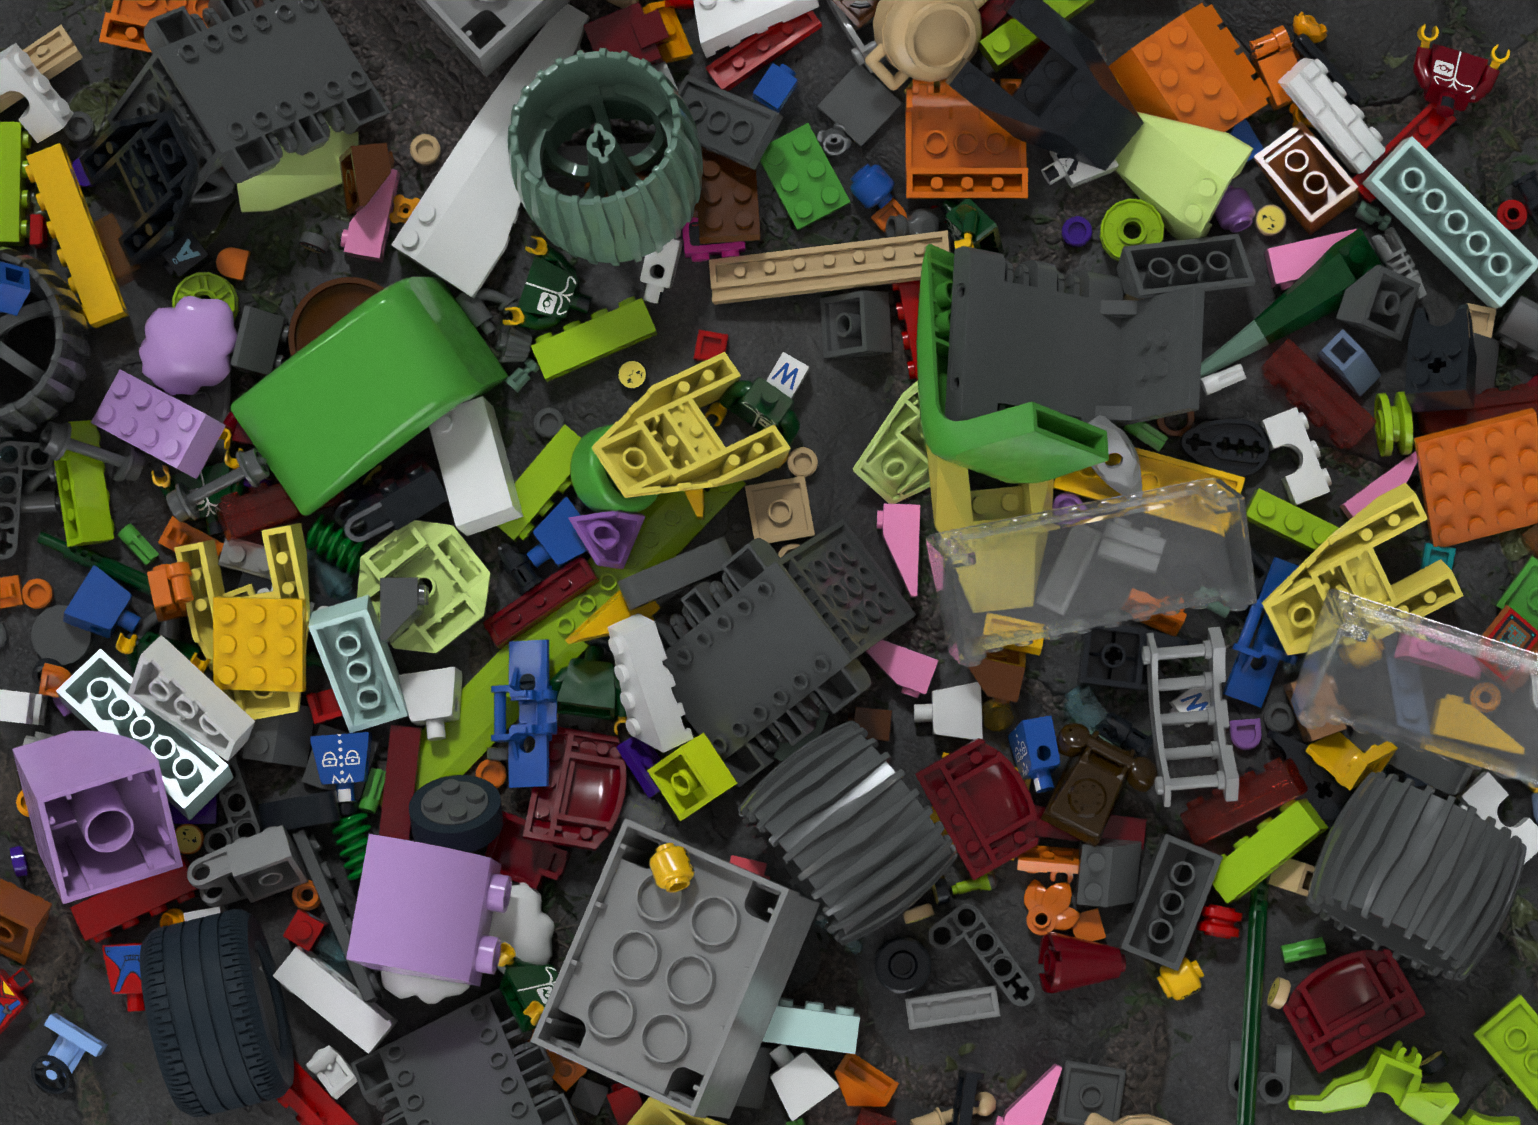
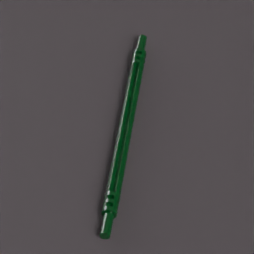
(125, 575)
(1252, 1004)

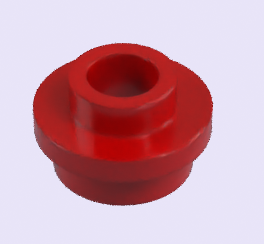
(1503, 218)

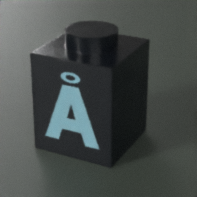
(185, 256)

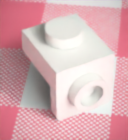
(332, 1071)

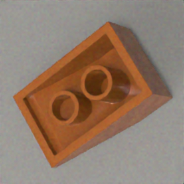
(1307, 178)

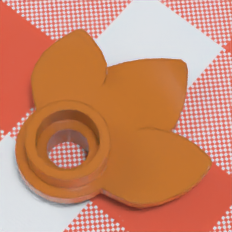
(1053, 904)

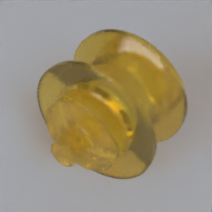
(997, 715)

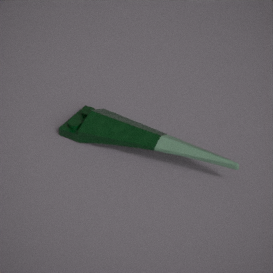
(1307, 300)

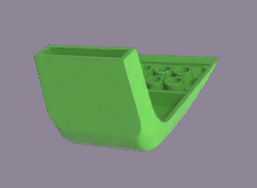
(366, 389)
(1010, 445)

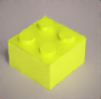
(692, 776)

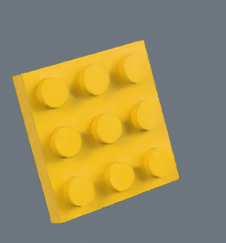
(259, 643)

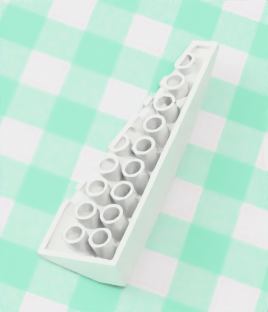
(472, 201)

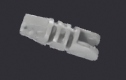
(1396, 259)

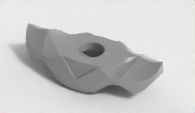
(1125, 475)

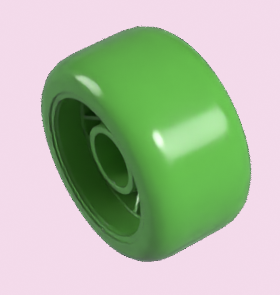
(594, 483)

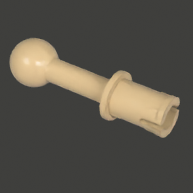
(986, 1107)

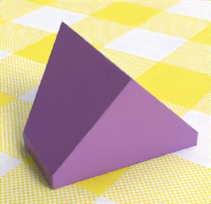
(608, 535)

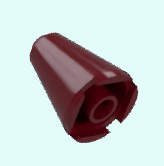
(1076, 962)

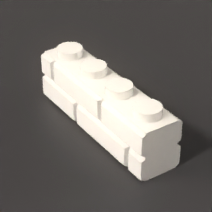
(1332, 115)

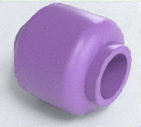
(1235, 210)

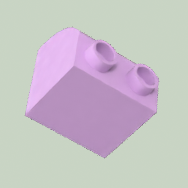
(97, 811)
(427, 911)

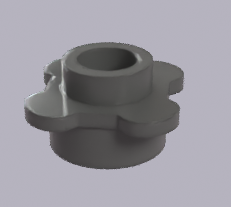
(837, 147)

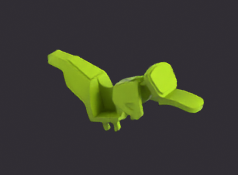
(1401, 1079)

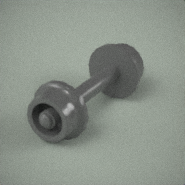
(126, 464)
(183, 503)

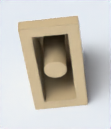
(1293, 877)

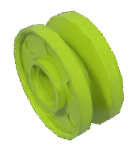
(1126, 213)
(207, 284)
(1393, 424)

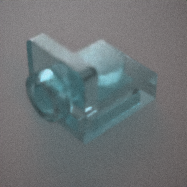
(1084, 707)

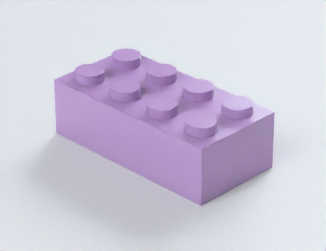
(158, 424)

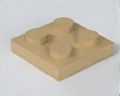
(780, 510)

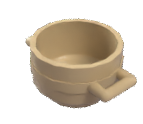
(924, 38)

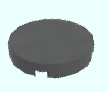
(58, 639)

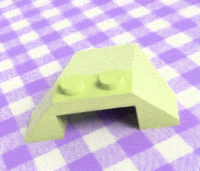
(1181, 171)
(296, 176)
(897, 455)

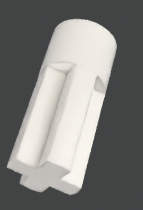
(1222, 379)

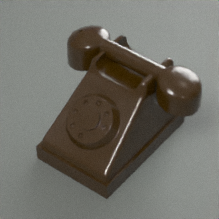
(1092, 782)

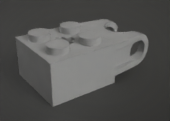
(250, 868)

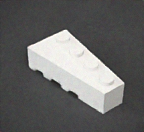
(729, 21)
(646, 684)
(189, 700)

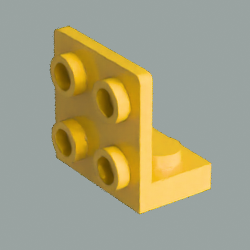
(1347, 761)

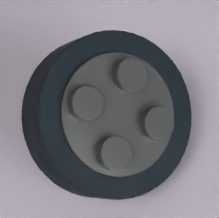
(456, 813)

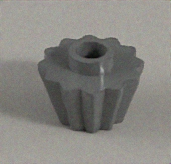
(513, 344)

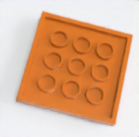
(1480, 478)

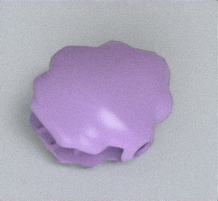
(188, 345)

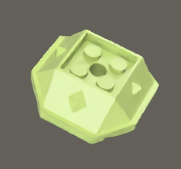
(451, 565)

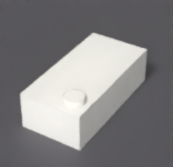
(475, 467)
(334, 998)

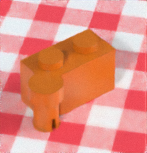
(1273, 62)
(170, 590)

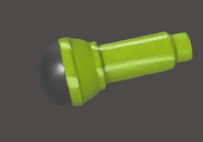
(985, 882)

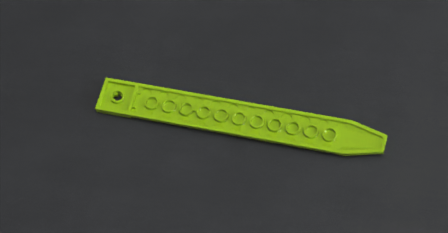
(664, 533)

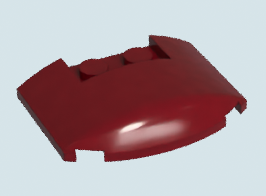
(582, 791)
(981, 805)
(1350, 1005)

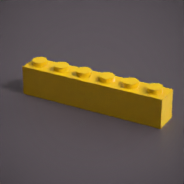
(76, 235)

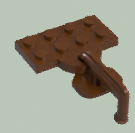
(726, 203)

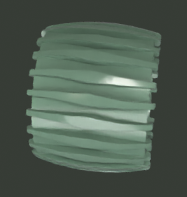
(591, 91)

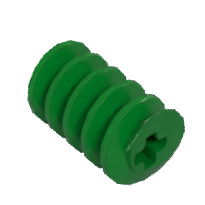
(336, 545)
(355, 842)

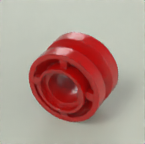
(1219, 921)

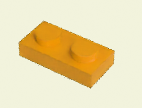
(679, 46)

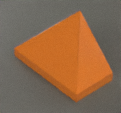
(863, 1083)

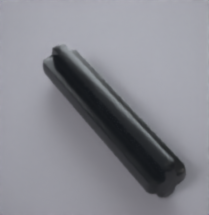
(1308, 49)

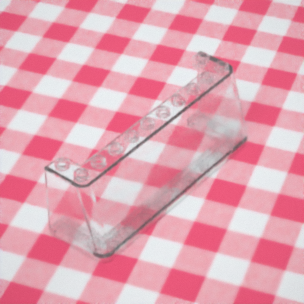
(1091, 566)
(1421, 686)

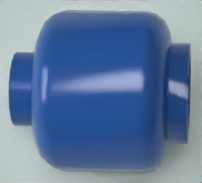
(872, 186)

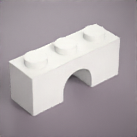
(46, 109)
(1289, 431)
(23, 707)
(1486, 796)

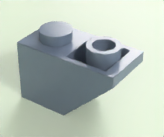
(1349, 363)

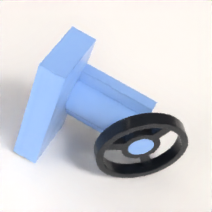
(64, 1053)

